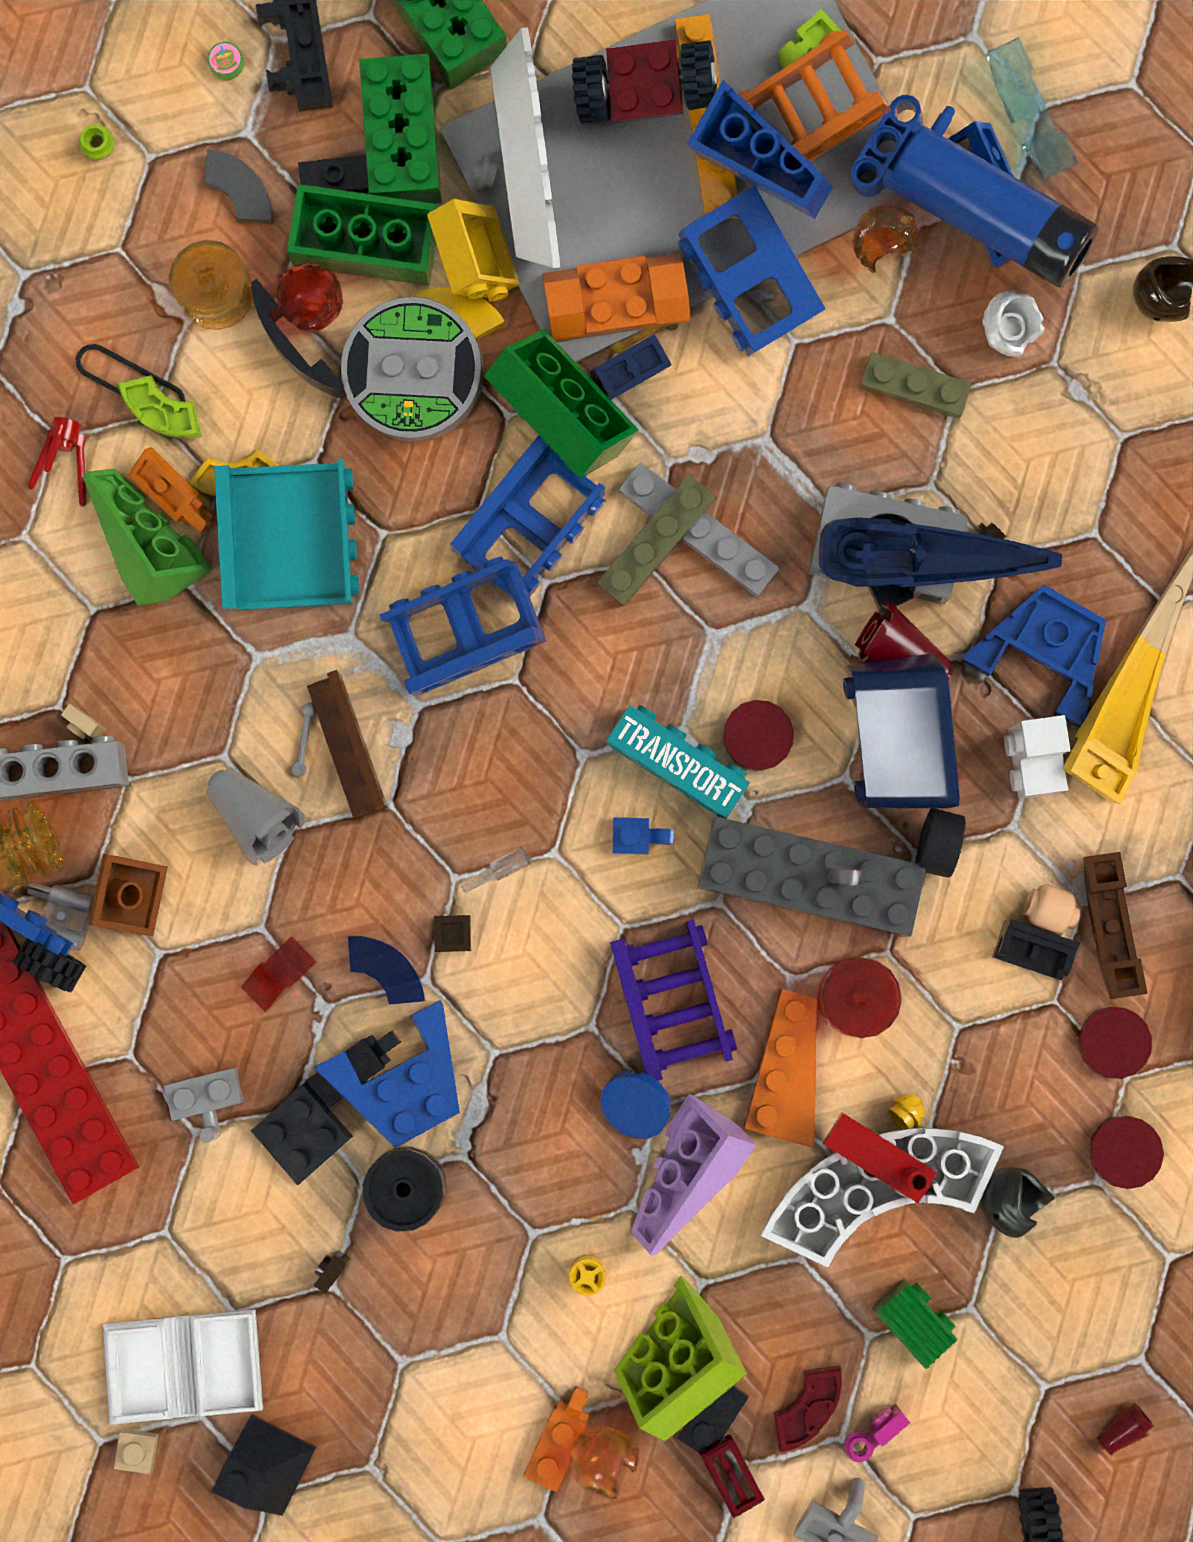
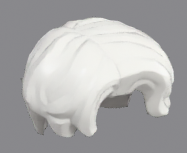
(1012, 322)

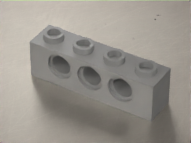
(108, 769)

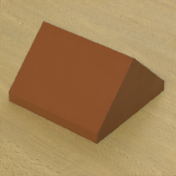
(127, 895)

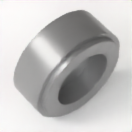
(846, 876)

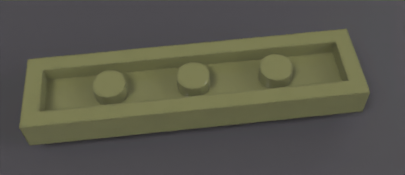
(657, 539)

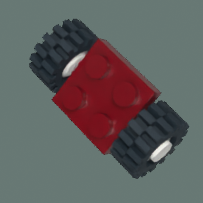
(644, 81)

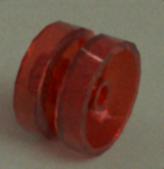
(837, 1001)

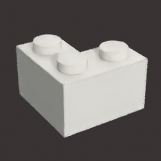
(1038, 756)

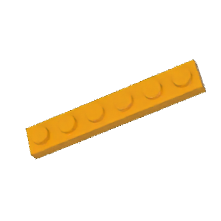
(715, 183)

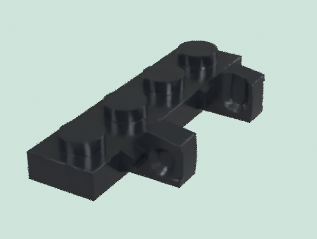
(307, 69)

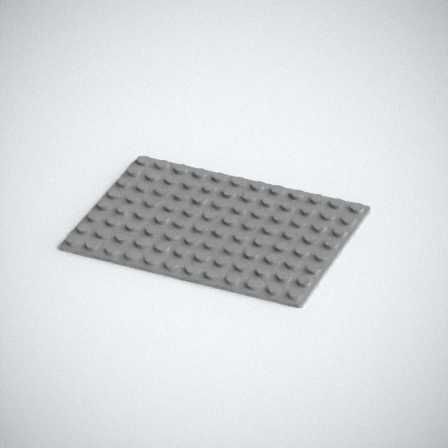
(637, 182)

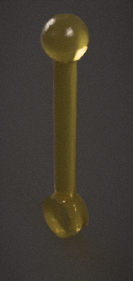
(619, 346)

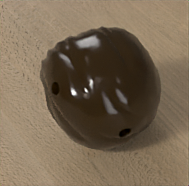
(1165, 289)

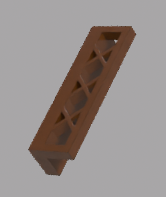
(347, 745)

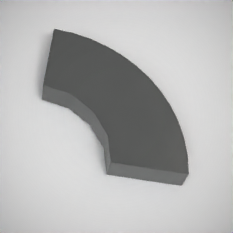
(240, 185)

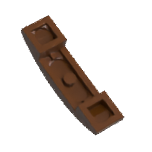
(1112, 926)

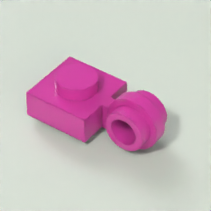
(885, 1426)

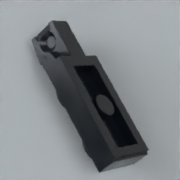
(367, 1059)

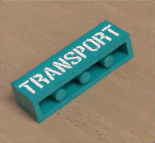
(677, 762)

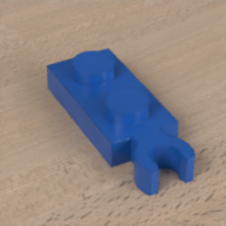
(32, 926)

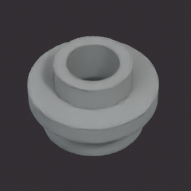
(484, 173)

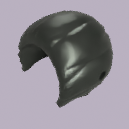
(1012, 1199)

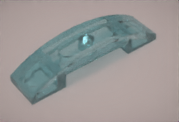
(1027, 110)

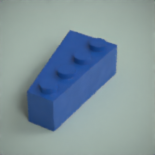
(754, 151)

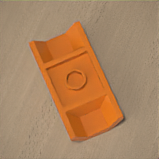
(616, 296)

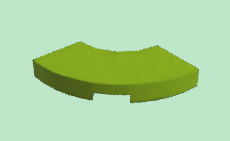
(160, 412)

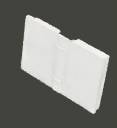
(182, 1366)

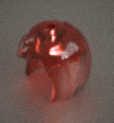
(309, 296)

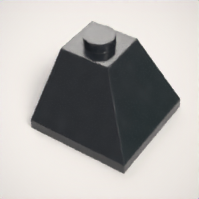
(263, 1467)

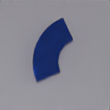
(386, 966)

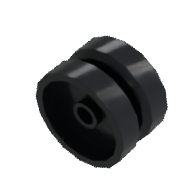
(382, 1192)

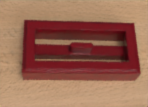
(718, 1451)

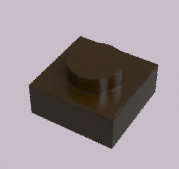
(452, 933)
(330, 1270)

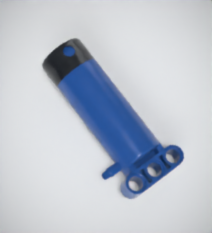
(973, 194)

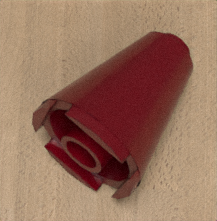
(894, 637)

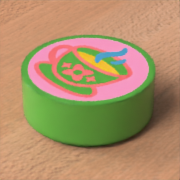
(225, 60)

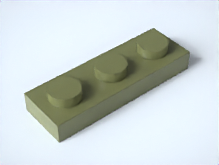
(915, 385)

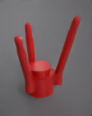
(62, 437)

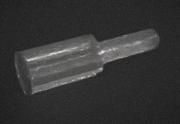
(499, 868)

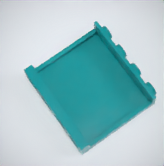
(285, 536)

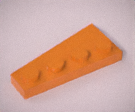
(787, 1074)

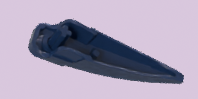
(911, 555)

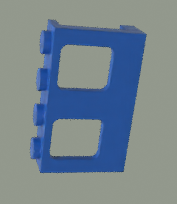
(771, 259)
(510, 508)
(474, 647)

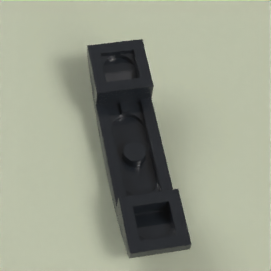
(319, 374)

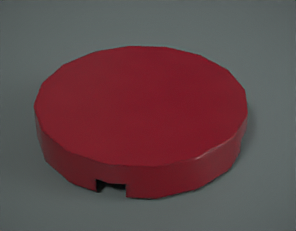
(758, 735)
(1115, 1042)
(1126, 1152)

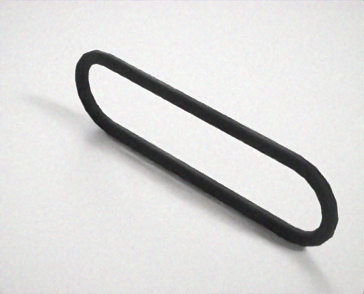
(124, 361)

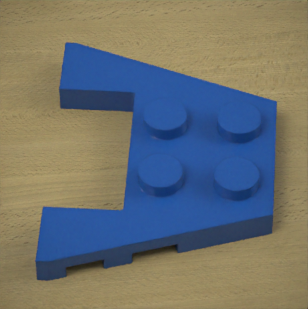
(1054, 635)
(410, 1095)

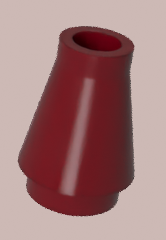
(1125, 1429)

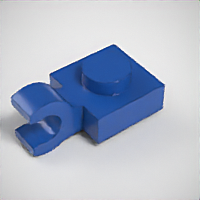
(634, 836)

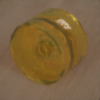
(211, 284)

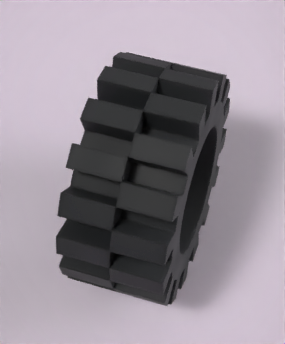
(47, 966)
(1040, 1515)

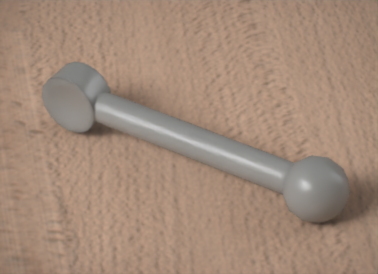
(299, 768)

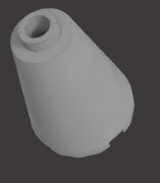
(253, 815)

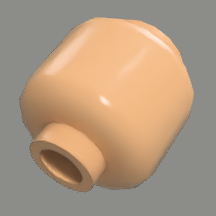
(1051, 909)

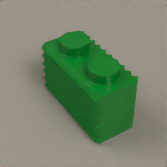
(915, 1323)

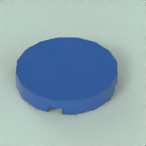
(636, 1104)

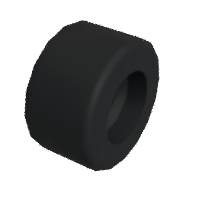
(941, 842)

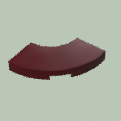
(810, 1410)

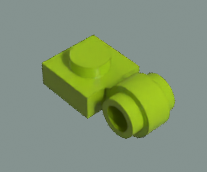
(809, 37)

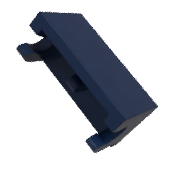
(631, 367)

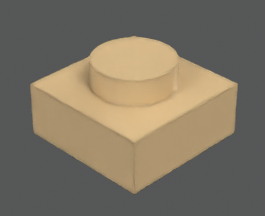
(81, 723)
(136, 1451)

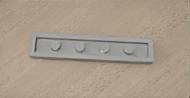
(707, 535)

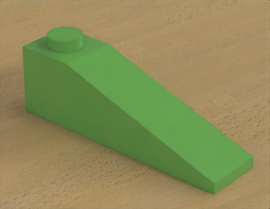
(146, 550)

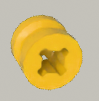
(586, 1284)

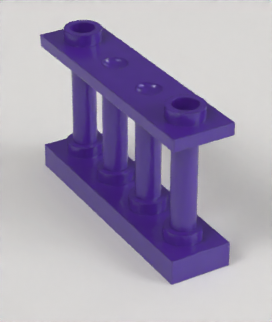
(638, 991)

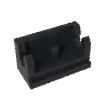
(1035, 949)

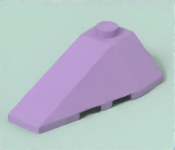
(697, 1163)

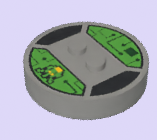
(412, 369)

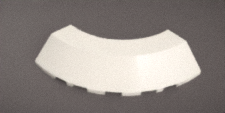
(524, 153)

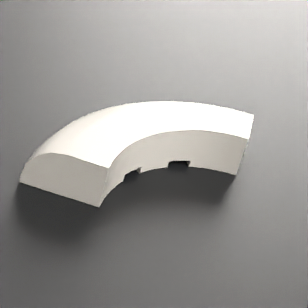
(840, 1195)

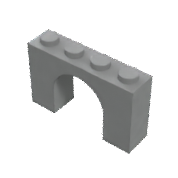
(845, 502)

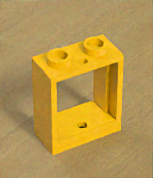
(473, 250)

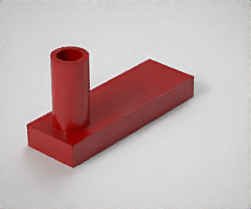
(880, 1157)

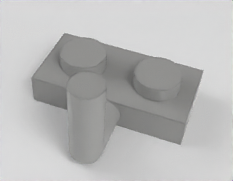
(204, 1096)
(824, 1525)

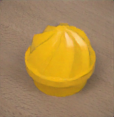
(906, 1111)

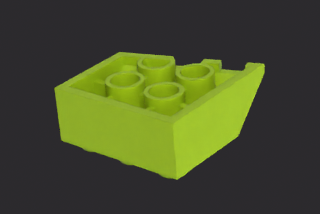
(678, 1364)

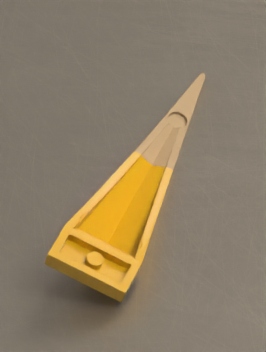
(1115, 728)

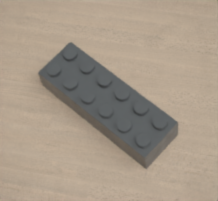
(794, 873)

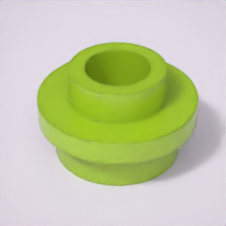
(93, 133)

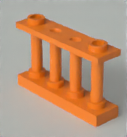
(836, 125)

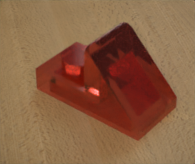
(278, 974)

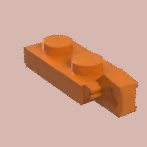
(171, 491)
(553, 1449)

